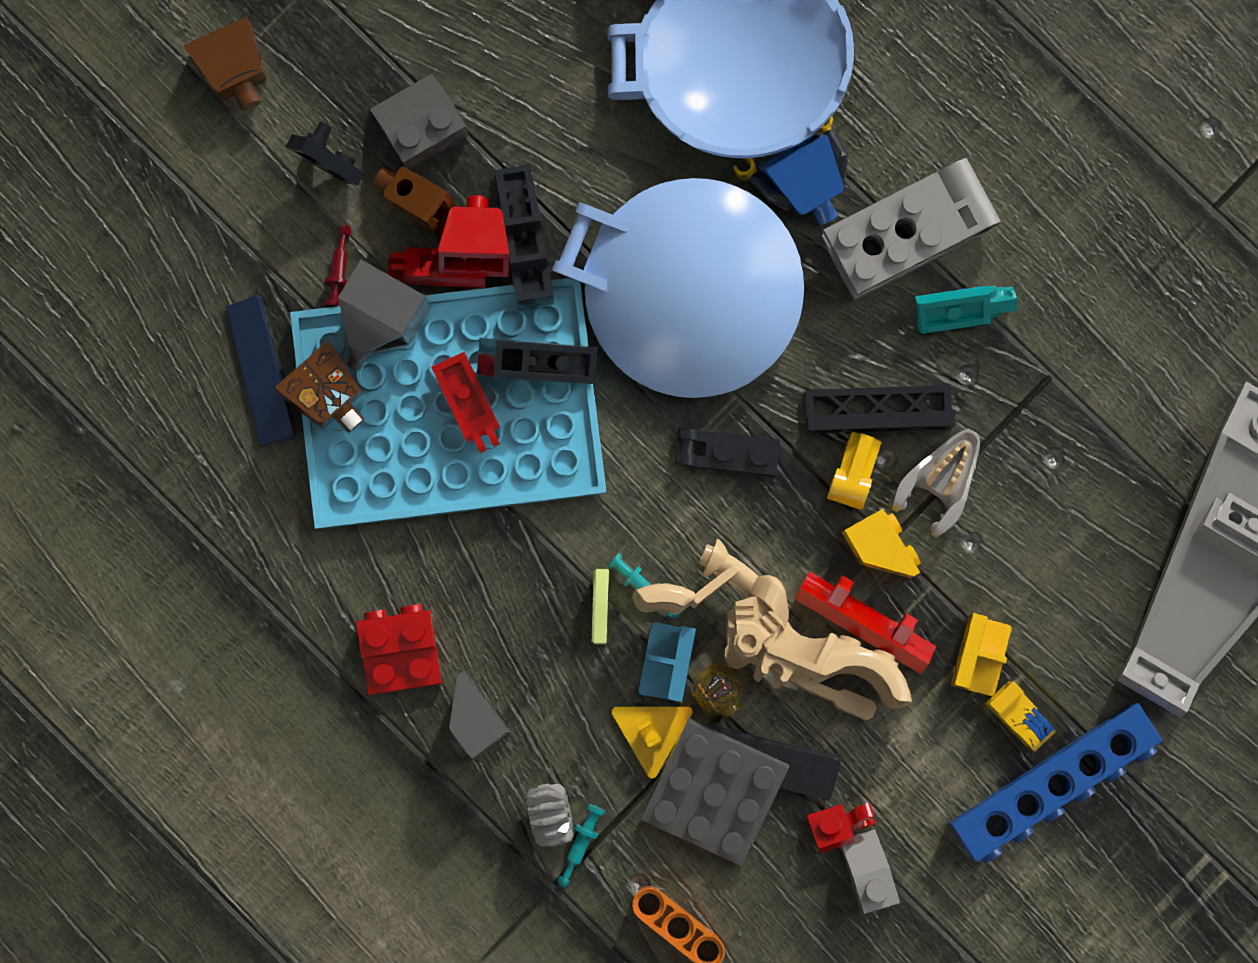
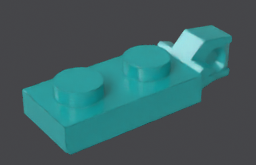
(963, 308)

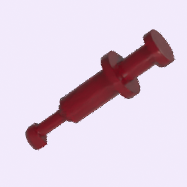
(336, 280)

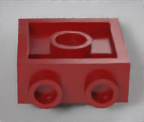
(399, 650)

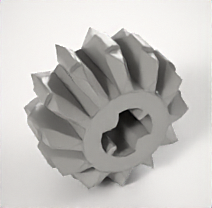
(550, 815)

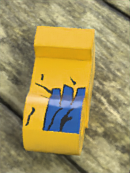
(1020, 716)

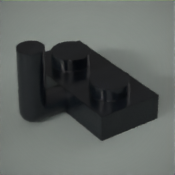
(313, 152)

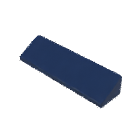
(260, 370)

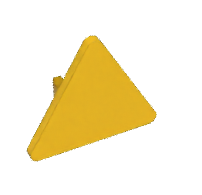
(651, 732)

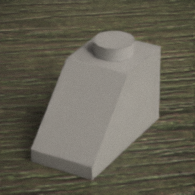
(870, 872)

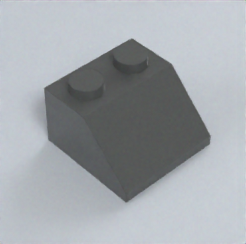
(420, 122)
(473, 720)

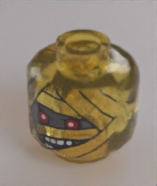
(717, 690)

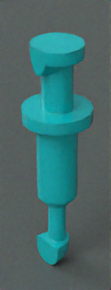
(632, 577)
(581, 842)

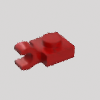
(835, 827)

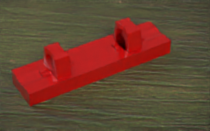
(865, 622)

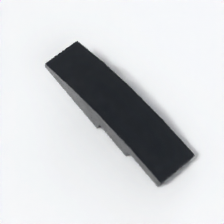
(524, 237)

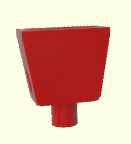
(474, 241)

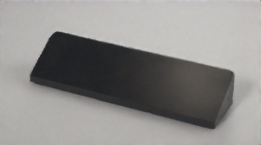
(809, 770)

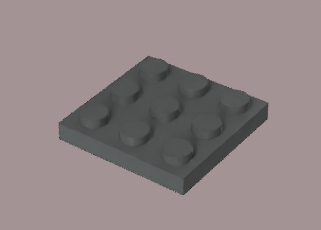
(715, 792)

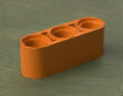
(668, 910)

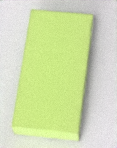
(600, 606)

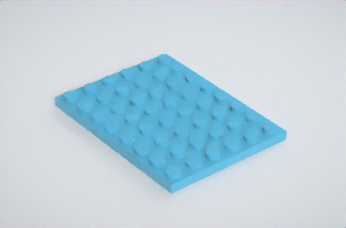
(410, 449)

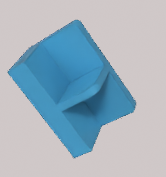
(667, 661)

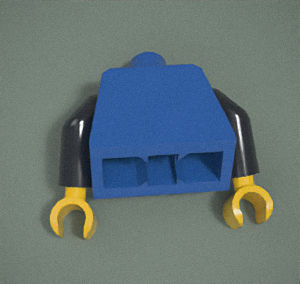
(803, 175)

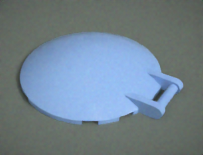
(737, 71)
(689, 286)

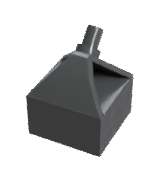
(378, 313)

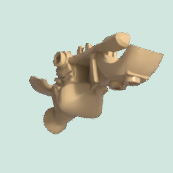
(762, 636)

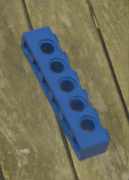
(971, 825)

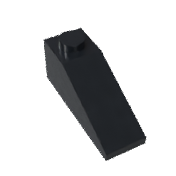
(536, 361)

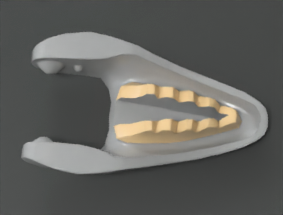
(946, 475)

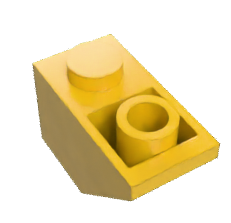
(879, 546)

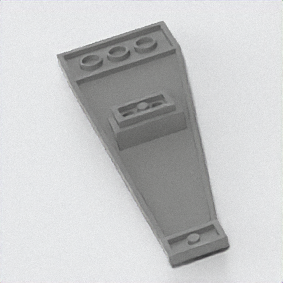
(1210, 575)

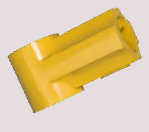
(852, 479)

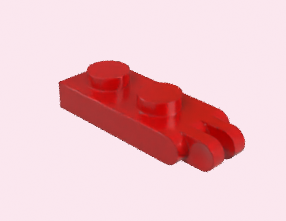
(421, 267)
(467, 400)

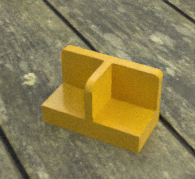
(981, 655)

